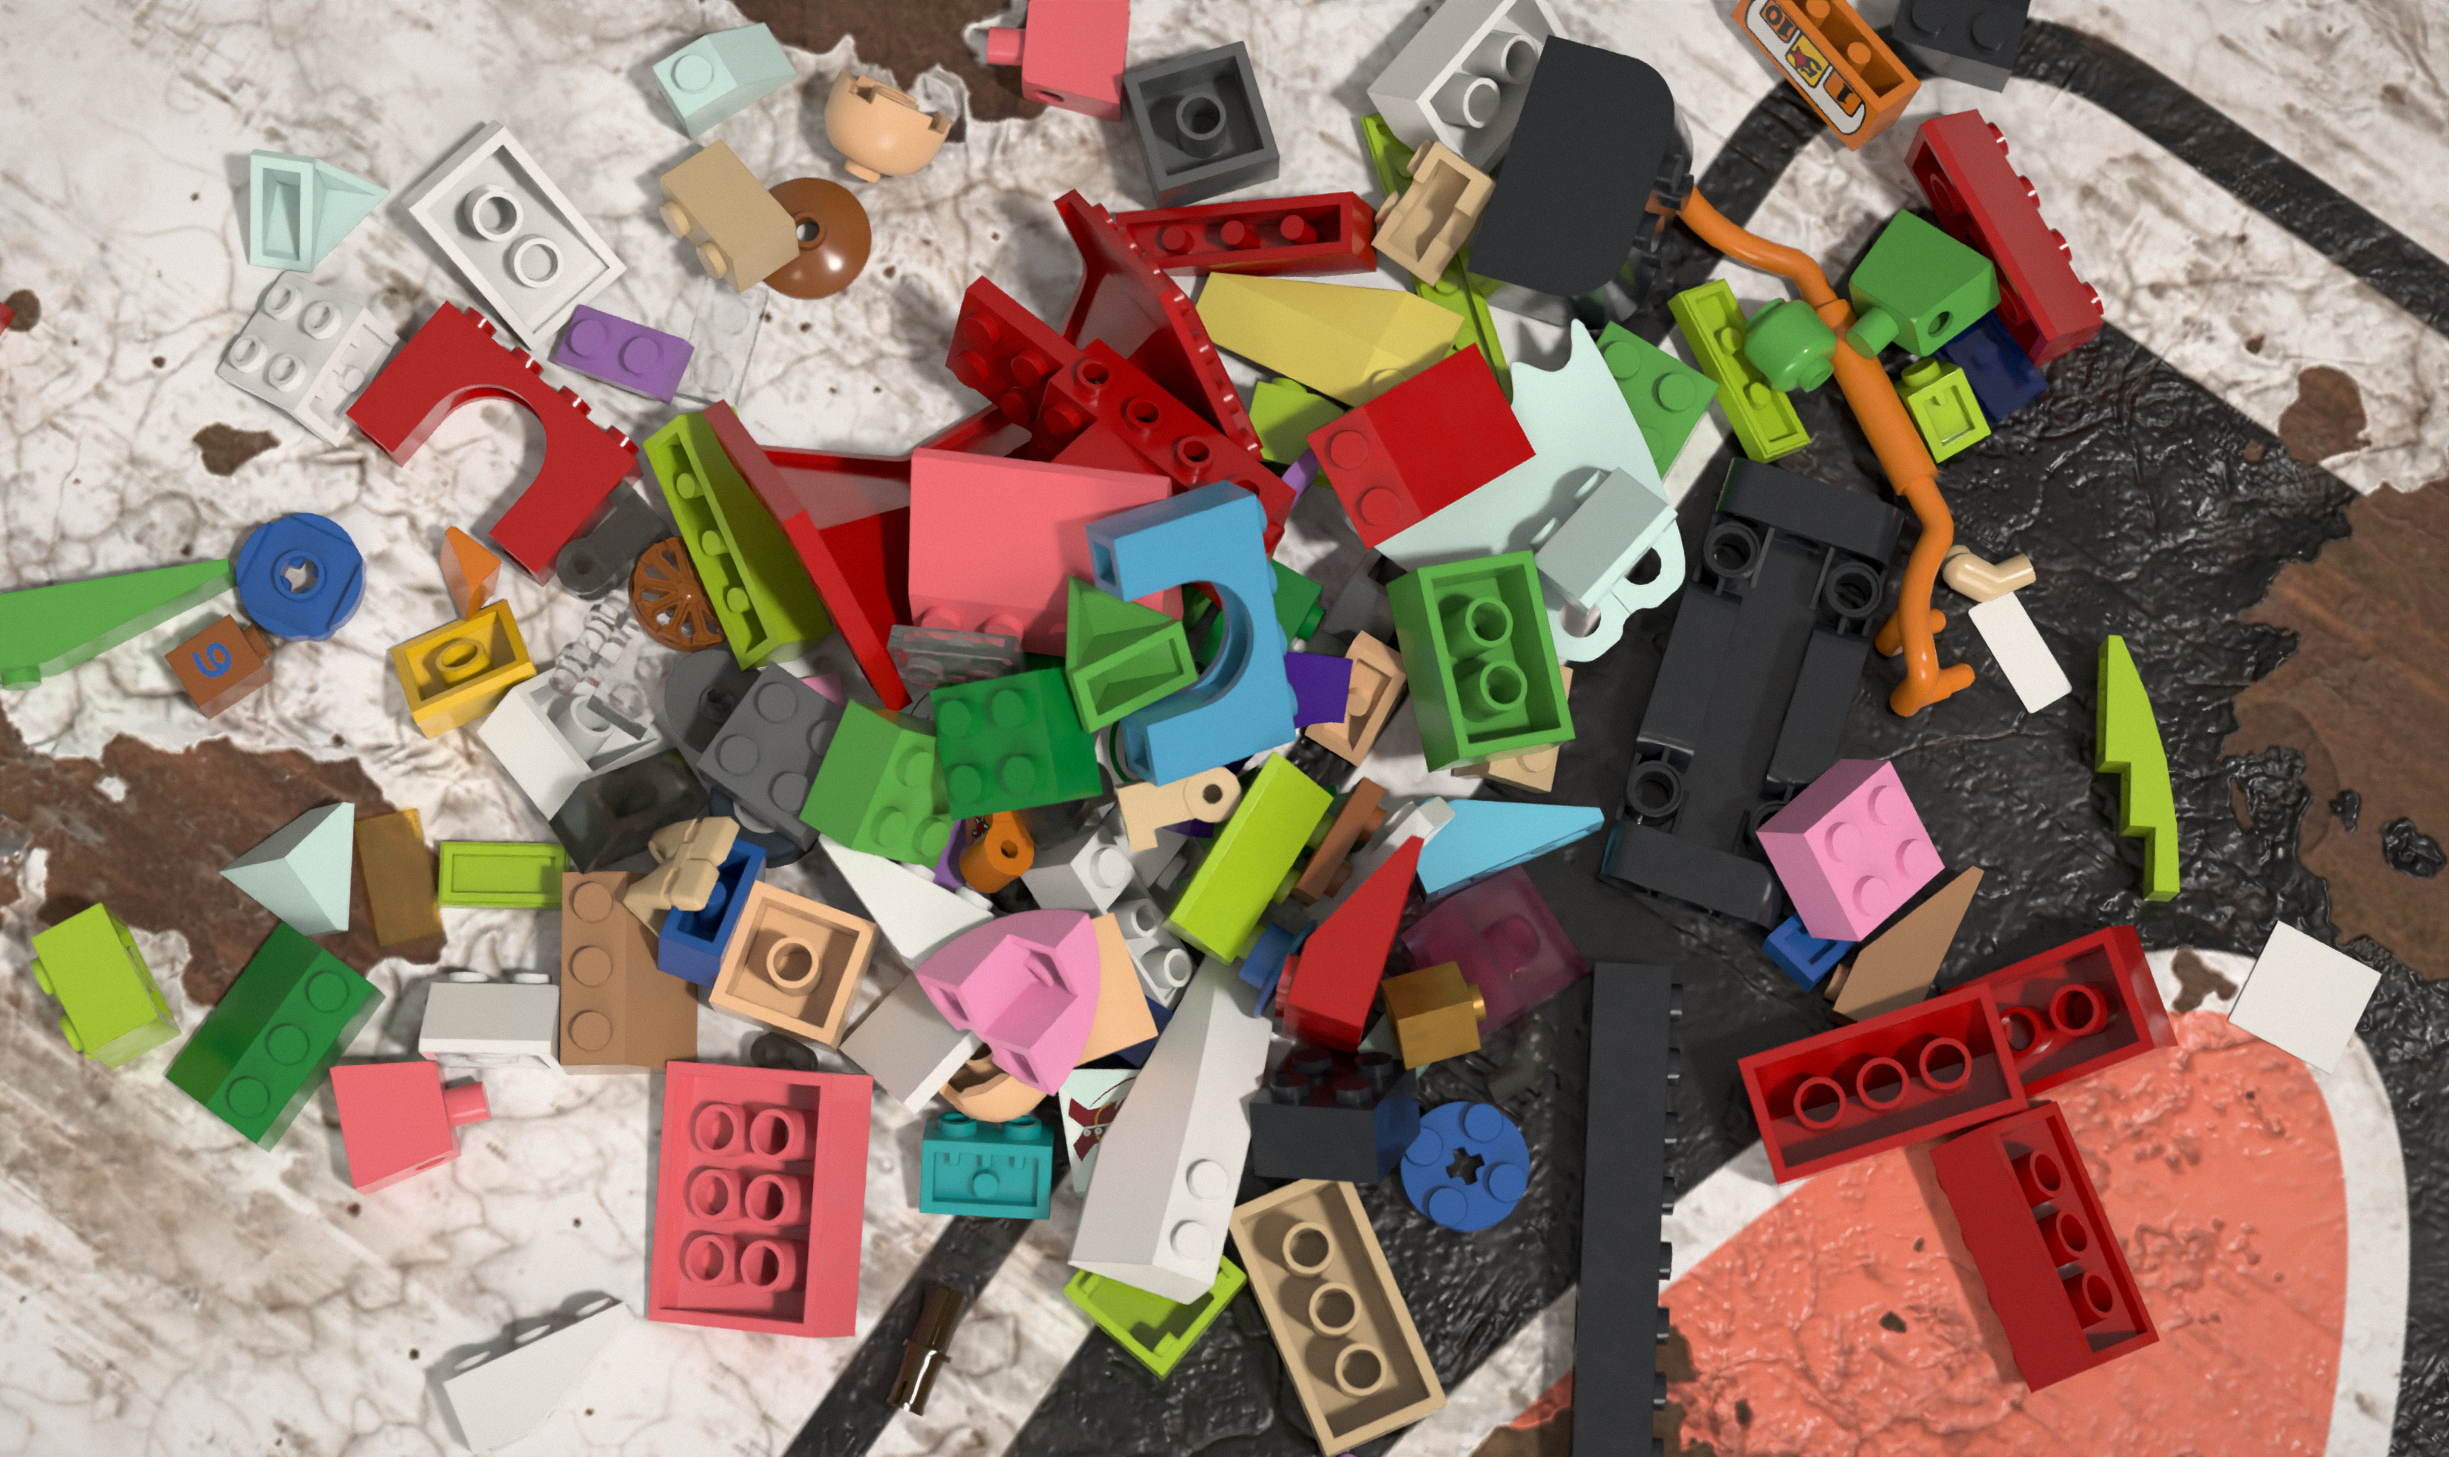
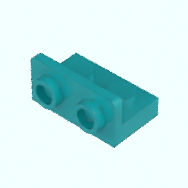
(986, 1167)

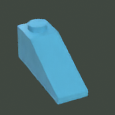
(1494, 838)

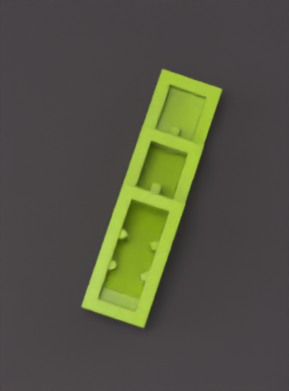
(2132, 746)

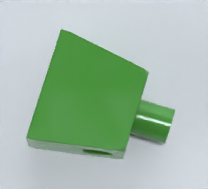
(1918, 289)

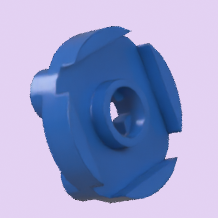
(313, 612)
(1499, 1181)

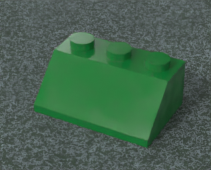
(275, 1036)

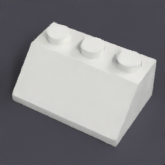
(1466, 76)

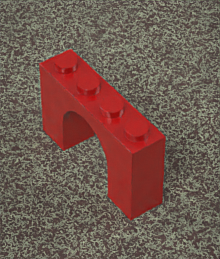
(460, 363)

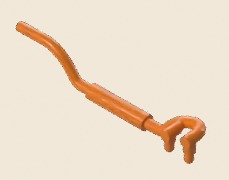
(1892, 440)

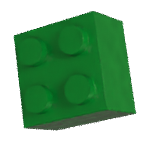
(1013, 744)

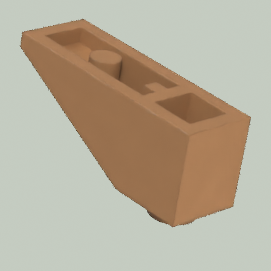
(1902, 961)

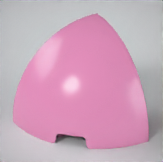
(1023, 989)

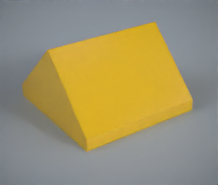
(463, 668)

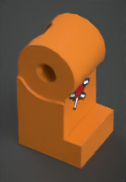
(995, 851)

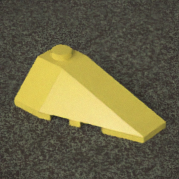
(1328, 335)

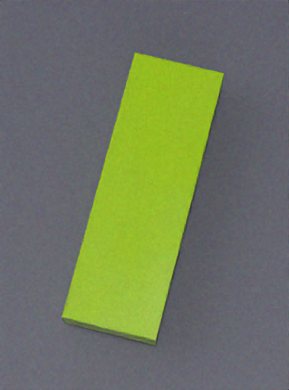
(1756, 411)

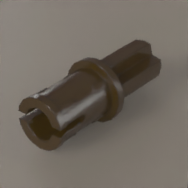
(927, 1349)

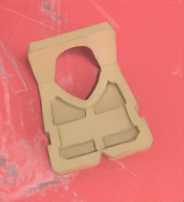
(687, 868)

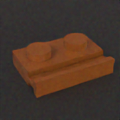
(1355, 819)

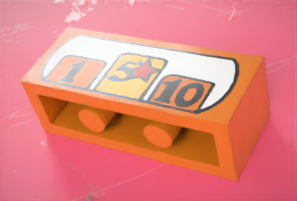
(1832, 63)

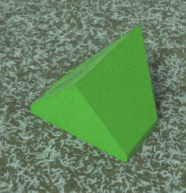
(1121, 655)

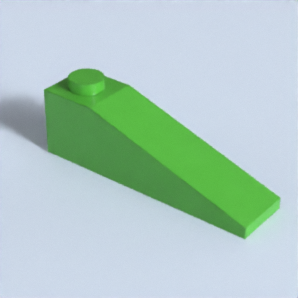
(70, 623)

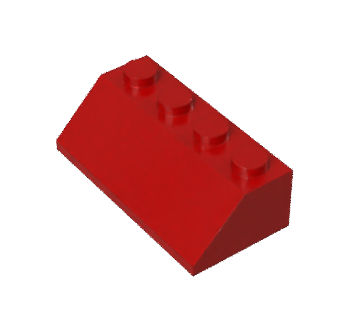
(1994, 212)
(1883, 1084)
(2043, 1246)

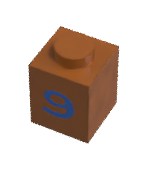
(221, 665)

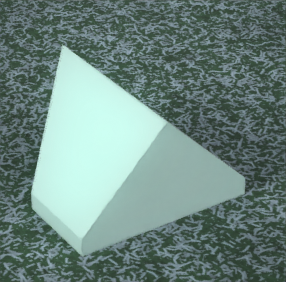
(303, 208)
(303, 871)

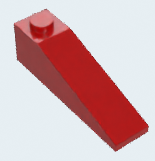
(1260, 237)

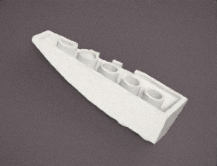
(1178, 1144)

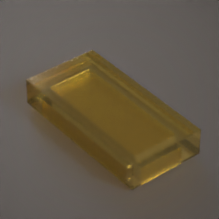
(399, 878)

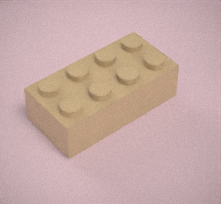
(1334, 1313)

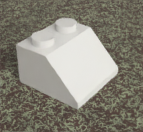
(558, 742)
(493, 1024)

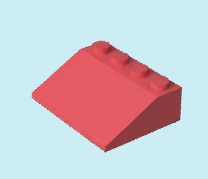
(1005, 535)
(760, 1199)

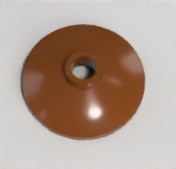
(837, 252)

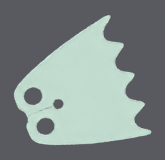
(1575, 428)

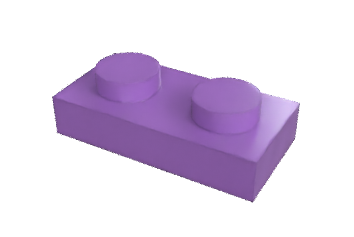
(624, 354)

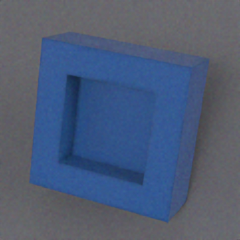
(1803, 957)

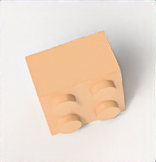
(795, 967)

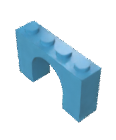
(1244, 694)

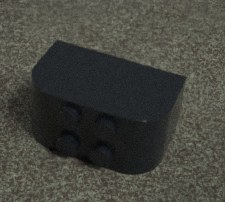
(1585, 190)

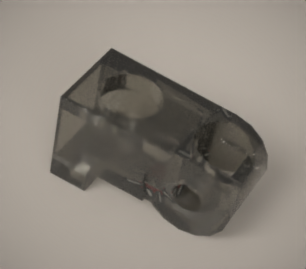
(606, 558)

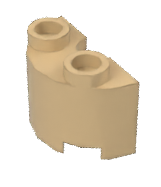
(1435, 213)

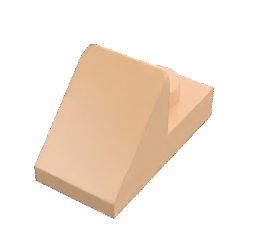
(1373, 694)

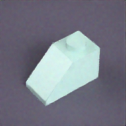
(721, 75)

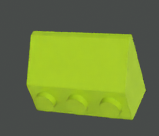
(1250, 861)

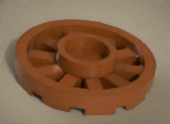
(680, 598)

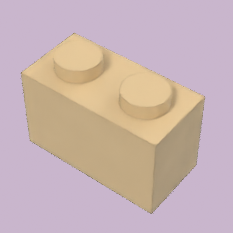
(728, 217)

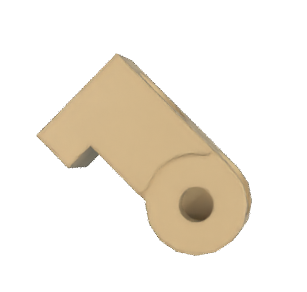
(1205, 796)

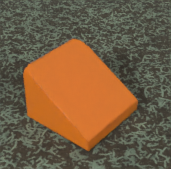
(469, 571)

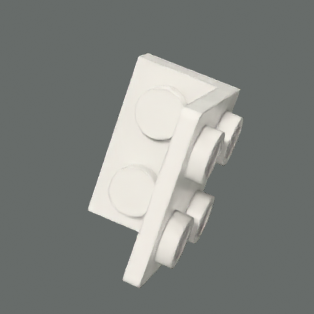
(311, 354)

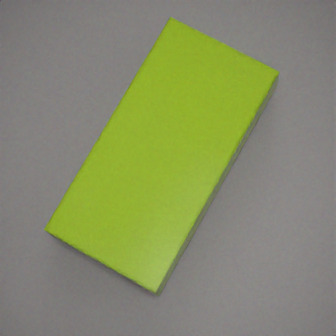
(502, 875)

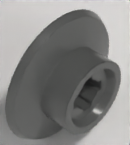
(700, 678)

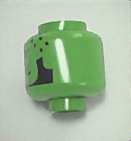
(1790, 345)

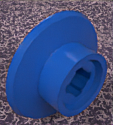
(1268, 959)

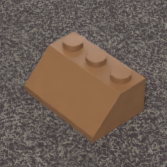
(614, 1000)

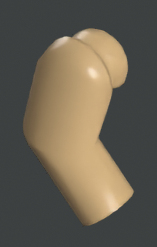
(1981, 579)

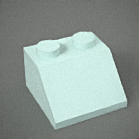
(1601, 539)

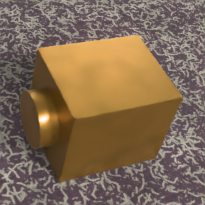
(1433, 1014)

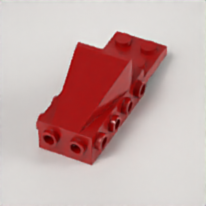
(1074, 422)

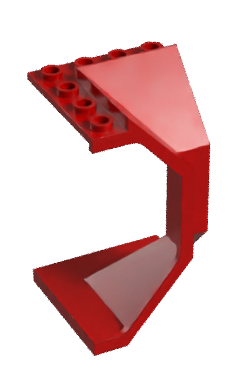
(853, 509)

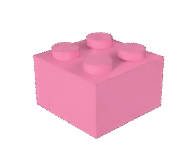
(1850, 849)

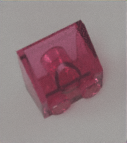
(1503, 943)

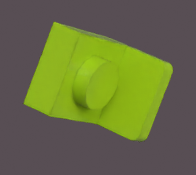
(1941, 407)

